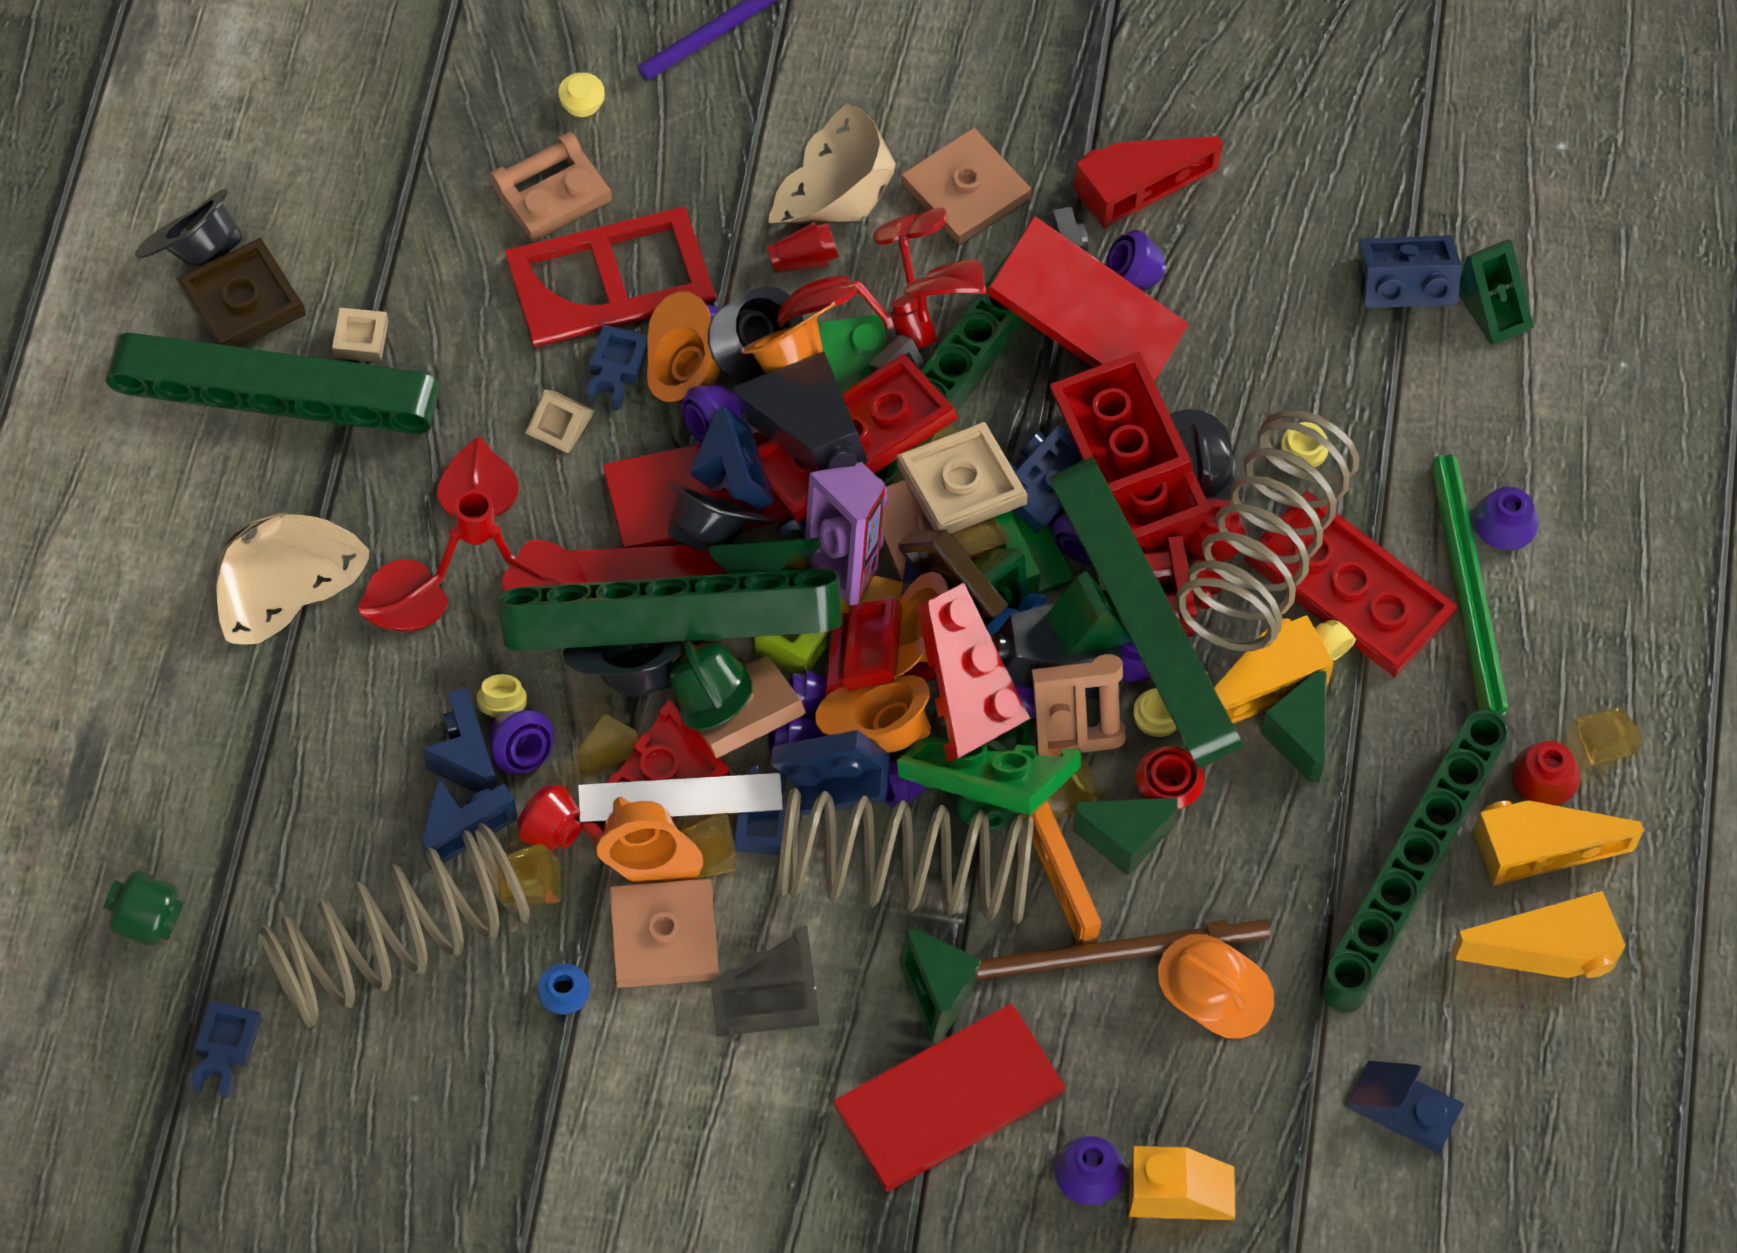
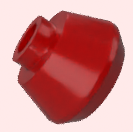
(1221, 549)
(1546, 773)
(1170, 774)
(550, 818)

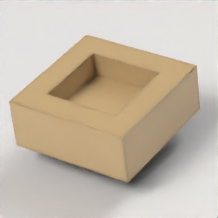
(360, 335)

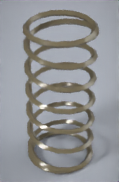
(1240, 577)
(793, 871)
(487, 873)

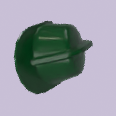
(709, 685)

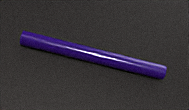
(701, 37)

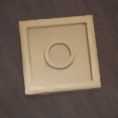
(962, 479)

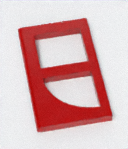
(557, 319)

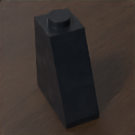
(804, 414)
(1031, 643)

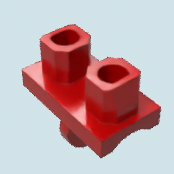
(1172, 567)

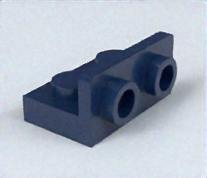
(1410, 271)
(1042, 459)
(839, 763)

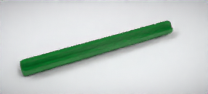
(1469, 585)

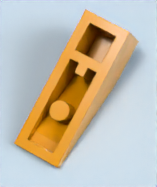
(1273, 672)
(1544, 838)
(1551, 940)

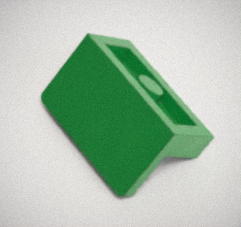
(1043, 559)

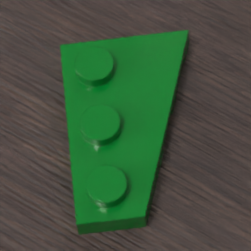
(1004, 779)

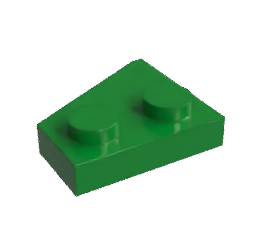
(851, 346)

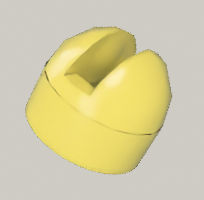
(1335, 638)

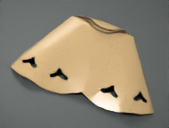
(840, 183)
(280, 572)

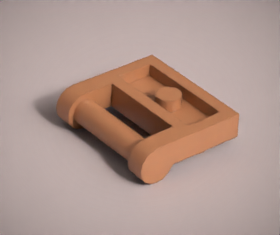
(557, 198)
(1062, 706)

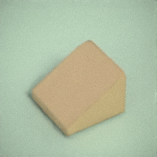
(559, 420)

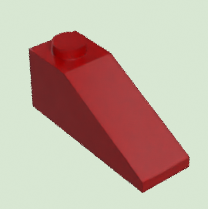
(1139, 173)

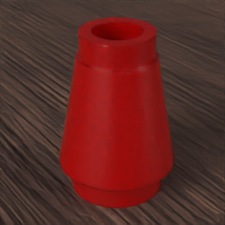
(804, 249)

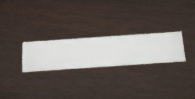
(687, 795)

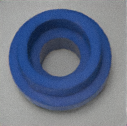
(563, 1002)

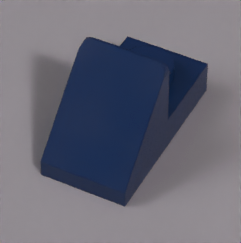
(732, 461)
(464, 755)
(447, 821)
(1401, 1103)

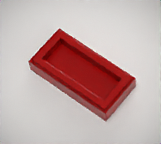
(872, 643)

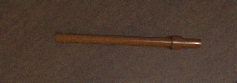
(1116, 949)

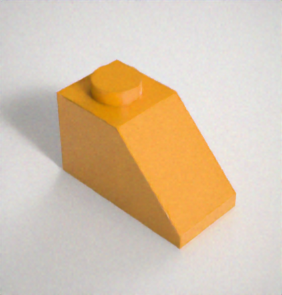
(1179, 1185)

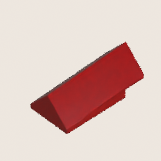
(1130, 434)

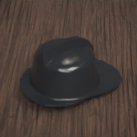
(198, 235)
(741, 324)
(1209, 451)
(708, 519)
(628, 667)

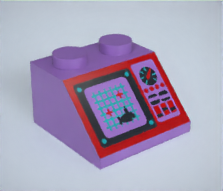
(847, 518)

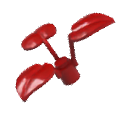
(910, 311)
(474, 492)

